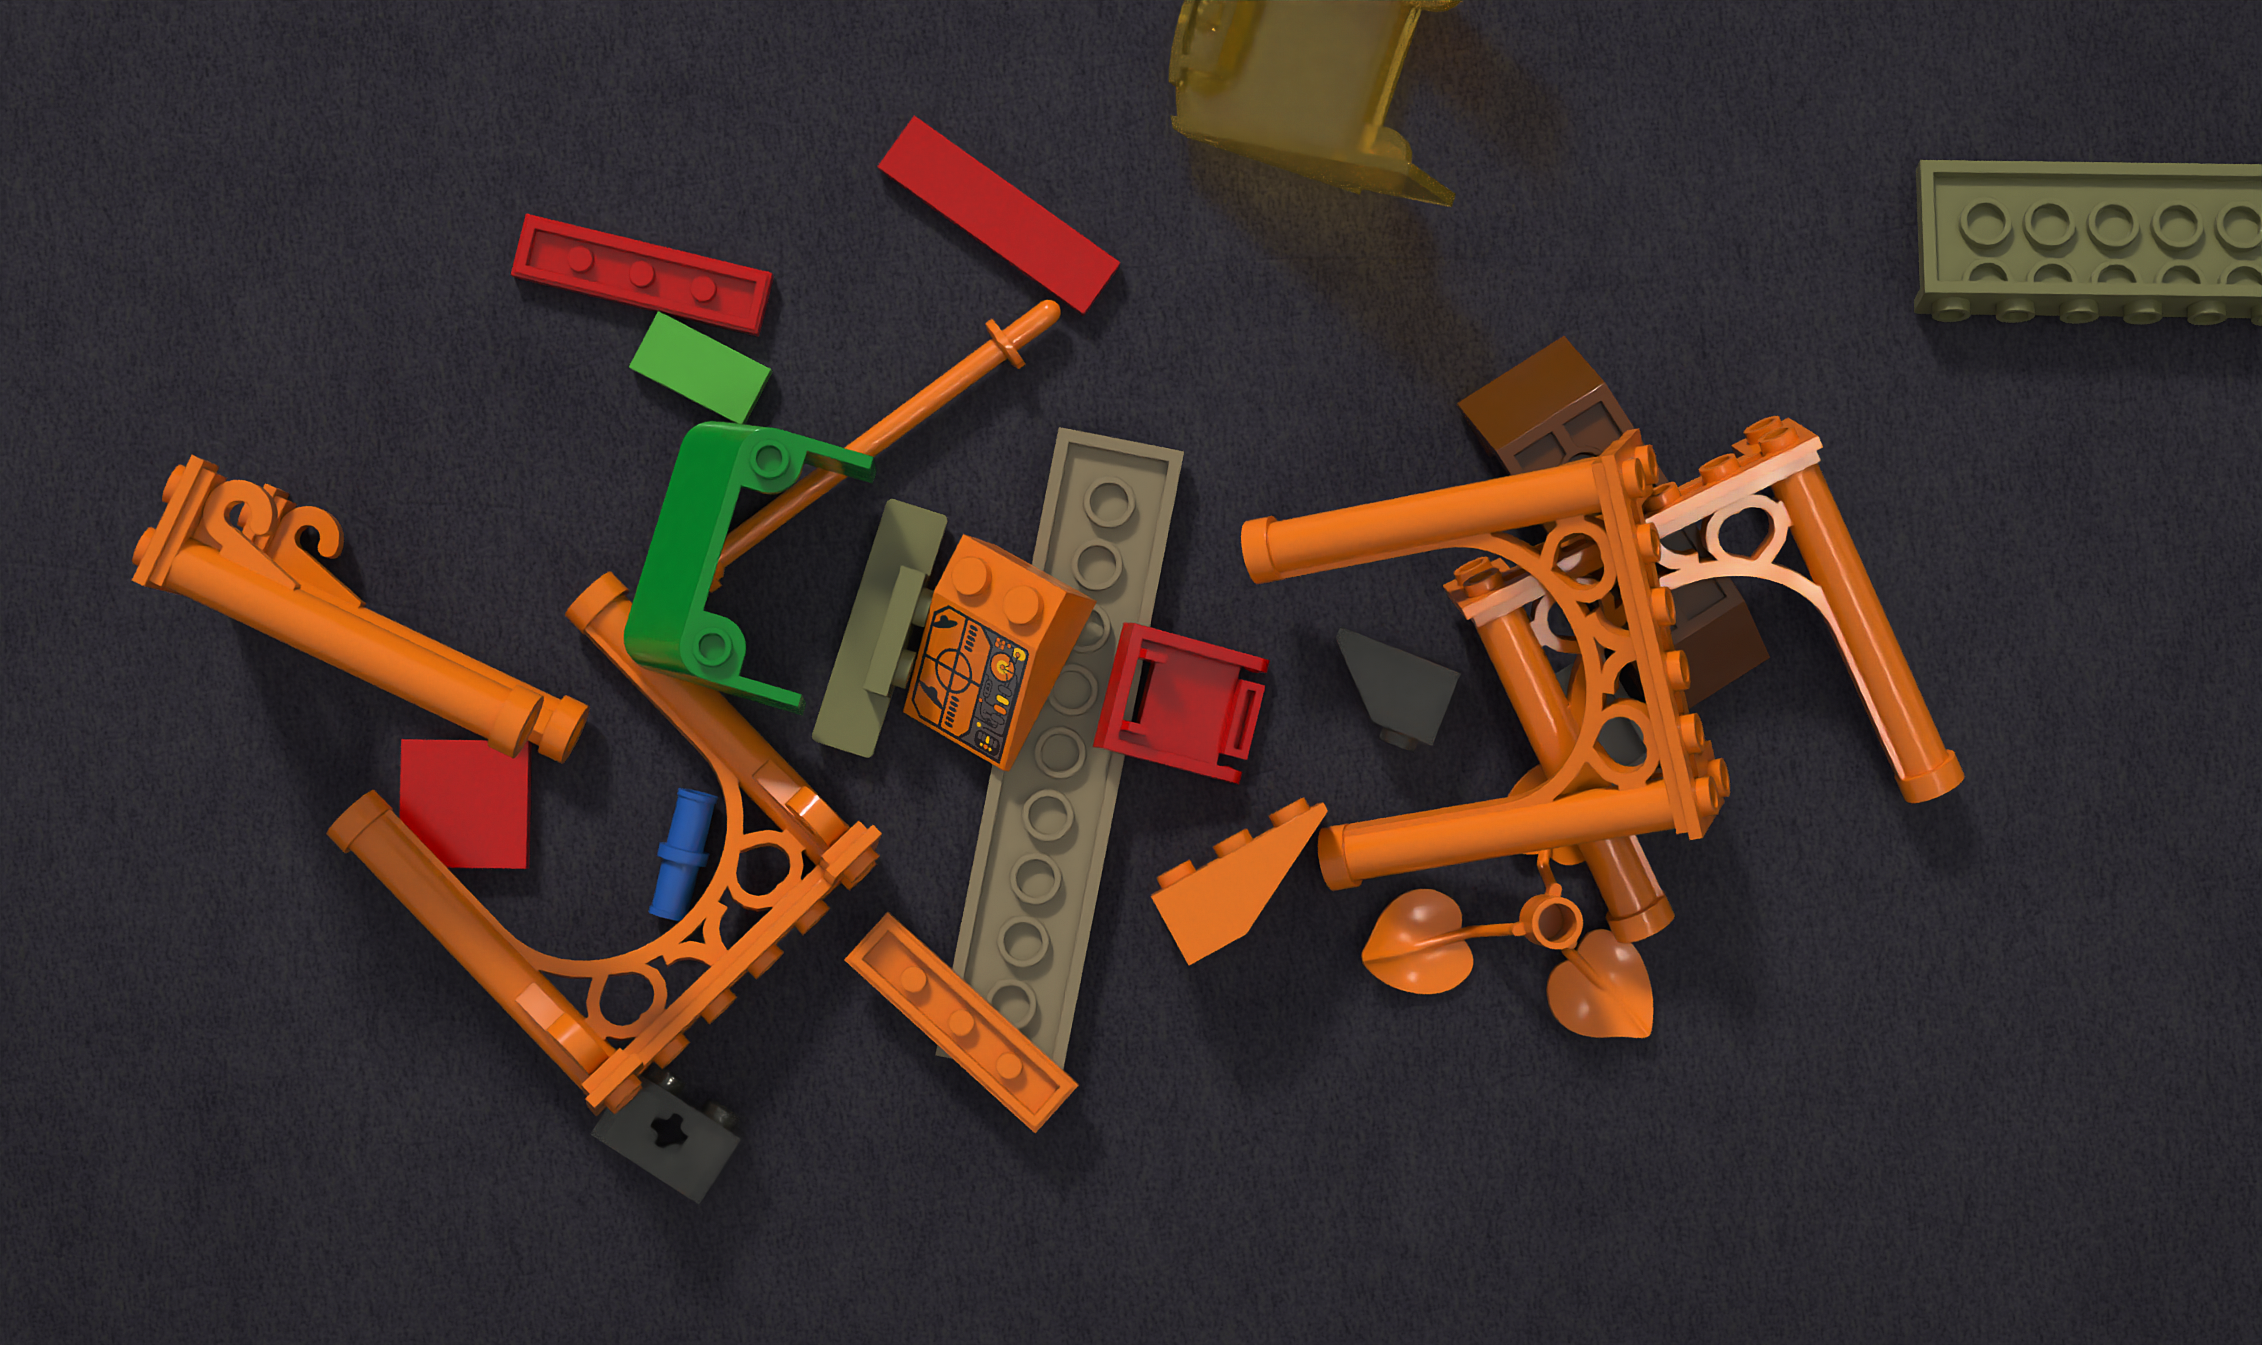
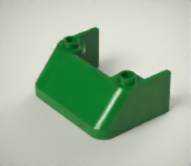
(667, 618)

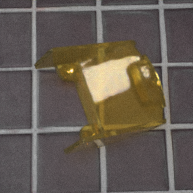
(1302, 87)

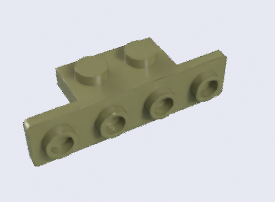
(880, 627)

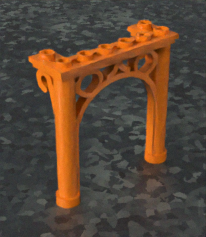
(1770, 455)
(289, 595)
(1645, 798)
(514, 971)

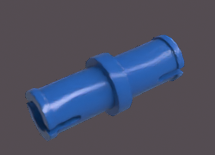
(683, 854)

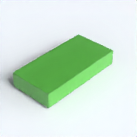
(700, 369)

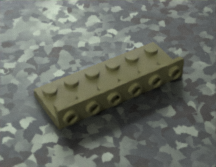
(2089, 240)

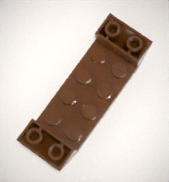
(1563, 412)

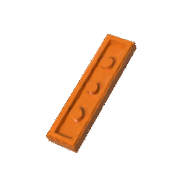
(961, 1022)

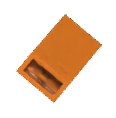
(1227, 895)

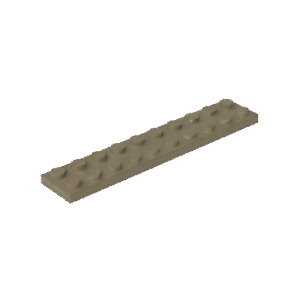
(1055, 807)

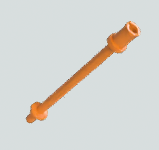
(1001, 347)

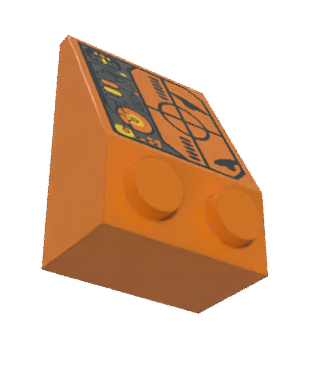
(993, 649)

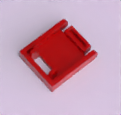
(1188, 705)

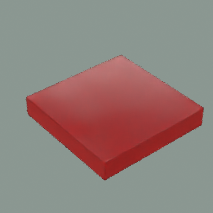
(467, 802)

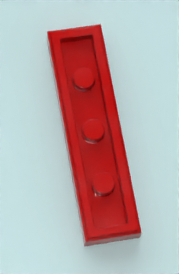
(999, 215)
(642, 275)

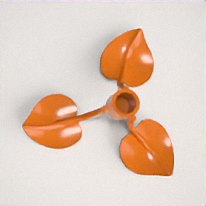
(1593, 993)

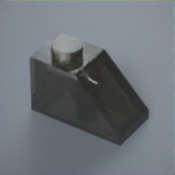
(1396, 689)

